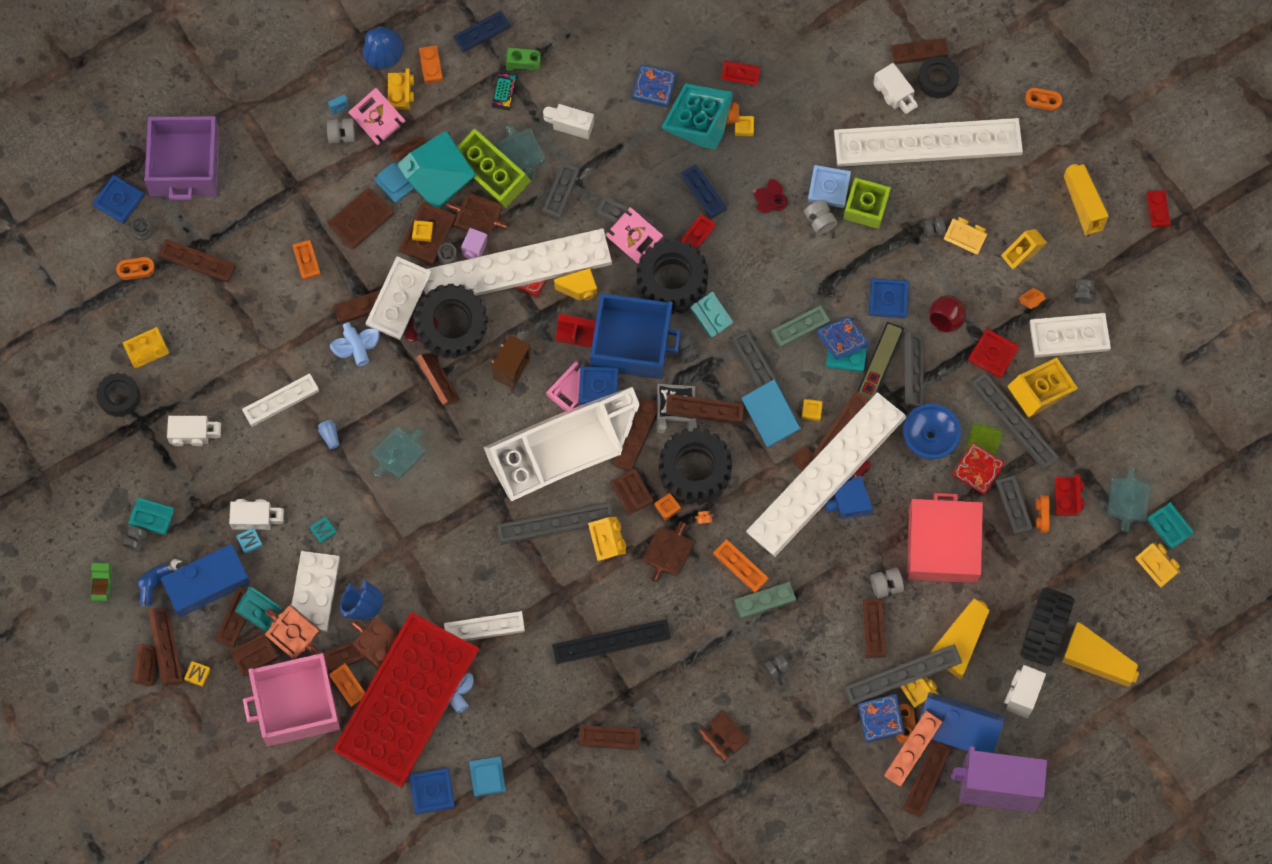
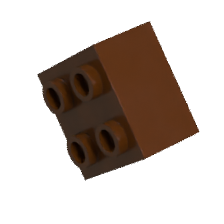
(511, 361)

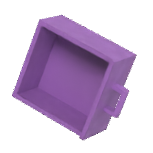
(182, 157)
(1001, 781)

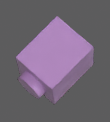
(474, 244)

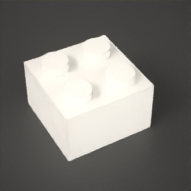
(1026, 688)

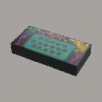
(504, 91)

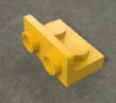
(400, 90)
(966, 236)
(145, 347)
(607, 538)
(1158, 564)
(918, 691)

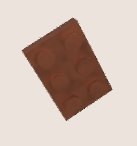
(360, 218)
(442, 225)

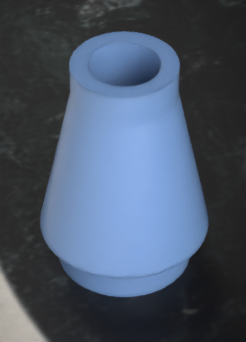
(329, 433)

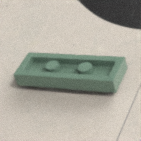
(800, 326)
(765, 600)

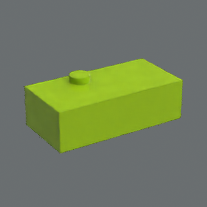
(493, 169)

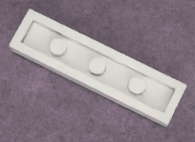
(280, 400)
(487, 626)

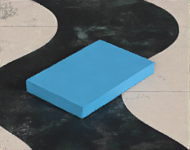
(771, 413)

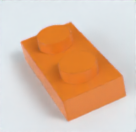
(430, 64)
(306, 260)
(347, 684)

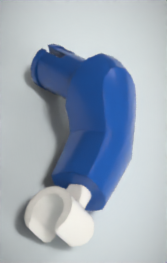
(151, 579)

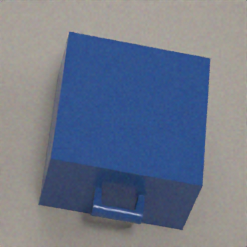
(633, 335)

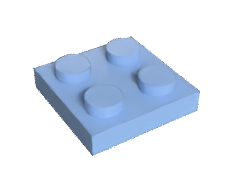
(829, 185)

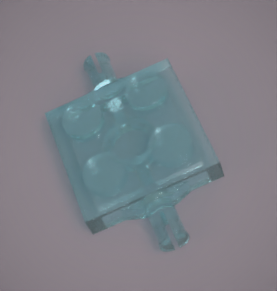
(522, 150)
(398, 452)
(1128, 499)

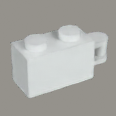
(895, 88)
(570, 120)
(191, 430)
(254, 515)

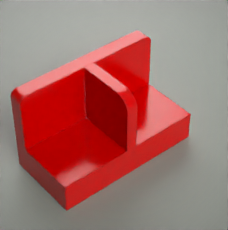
(575, 330)

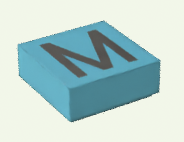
(249, 540)

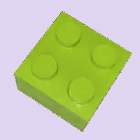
(866, 203)

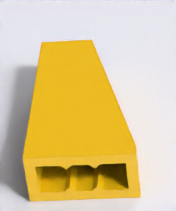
(1085, 199)
(964, 634)
(1098, 657)

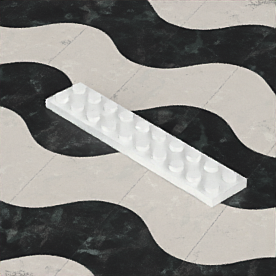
(928, 142)
(525, 264)
(826, 474)

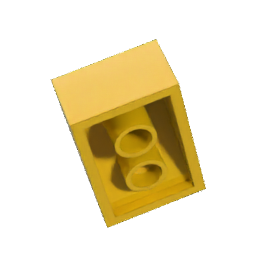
(1042, 387)

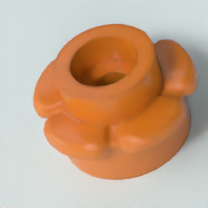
(704, 517)

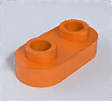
(1043, 98)
(135, 266)
(1042, 521)
(908, 722)

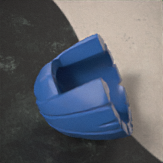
(382, 48)
(359, 603)

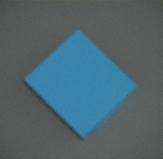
(394, 182)
(487, 776)

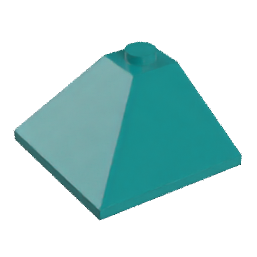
(699, 115)
(437, 169)

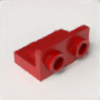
(1068, 496)

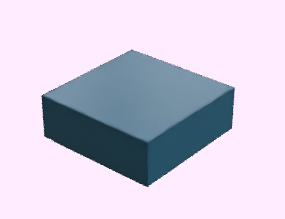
(338, 104)

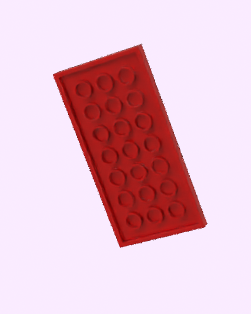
(406, 700)

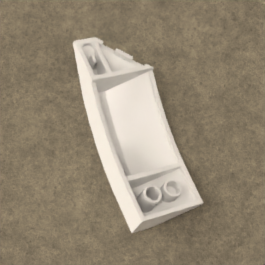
(563, 444)

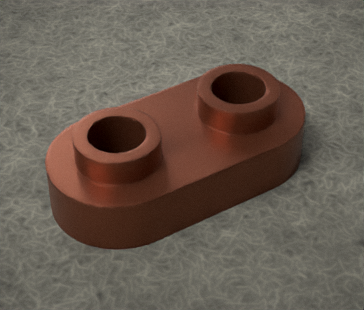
(403, 150)

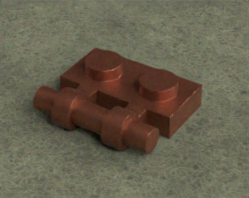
(728, 731)

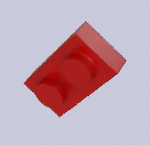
(741, 72)
(1158, 209)
(699, 232)

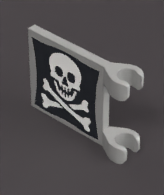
(662, 393)

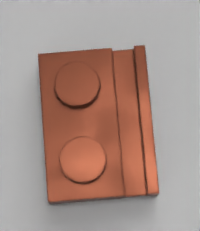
(631, 492)
(254, 654)

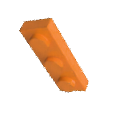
(740, 566)

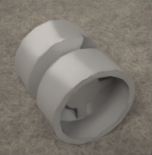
(334, 132)
(820, 217)
(880, 585)

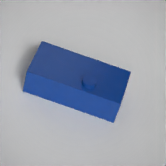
(205, 580)
(964, 724)

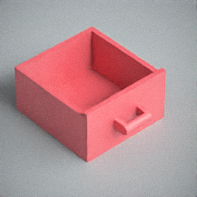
(944, 540)

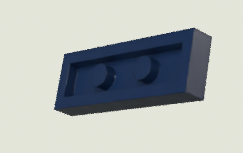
(481, 31)
(703, 191)

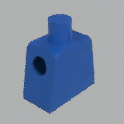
(850, 500)

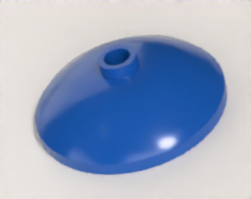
(934, 420)

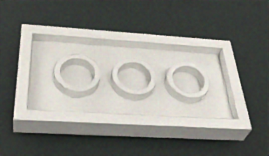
(398, 298)
(1069, 335)
(316, 587)

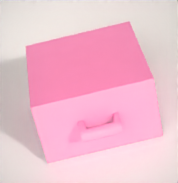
(293, 700)

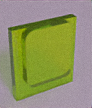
(985, 437)

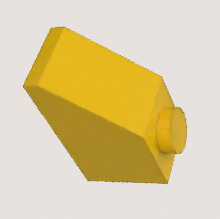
(1024, 248)
(577, 285)

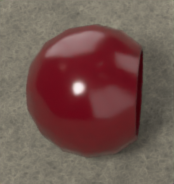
(947, 313)

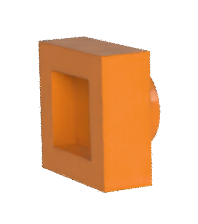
(733, 115)
(1032, 298)
(667, 506)

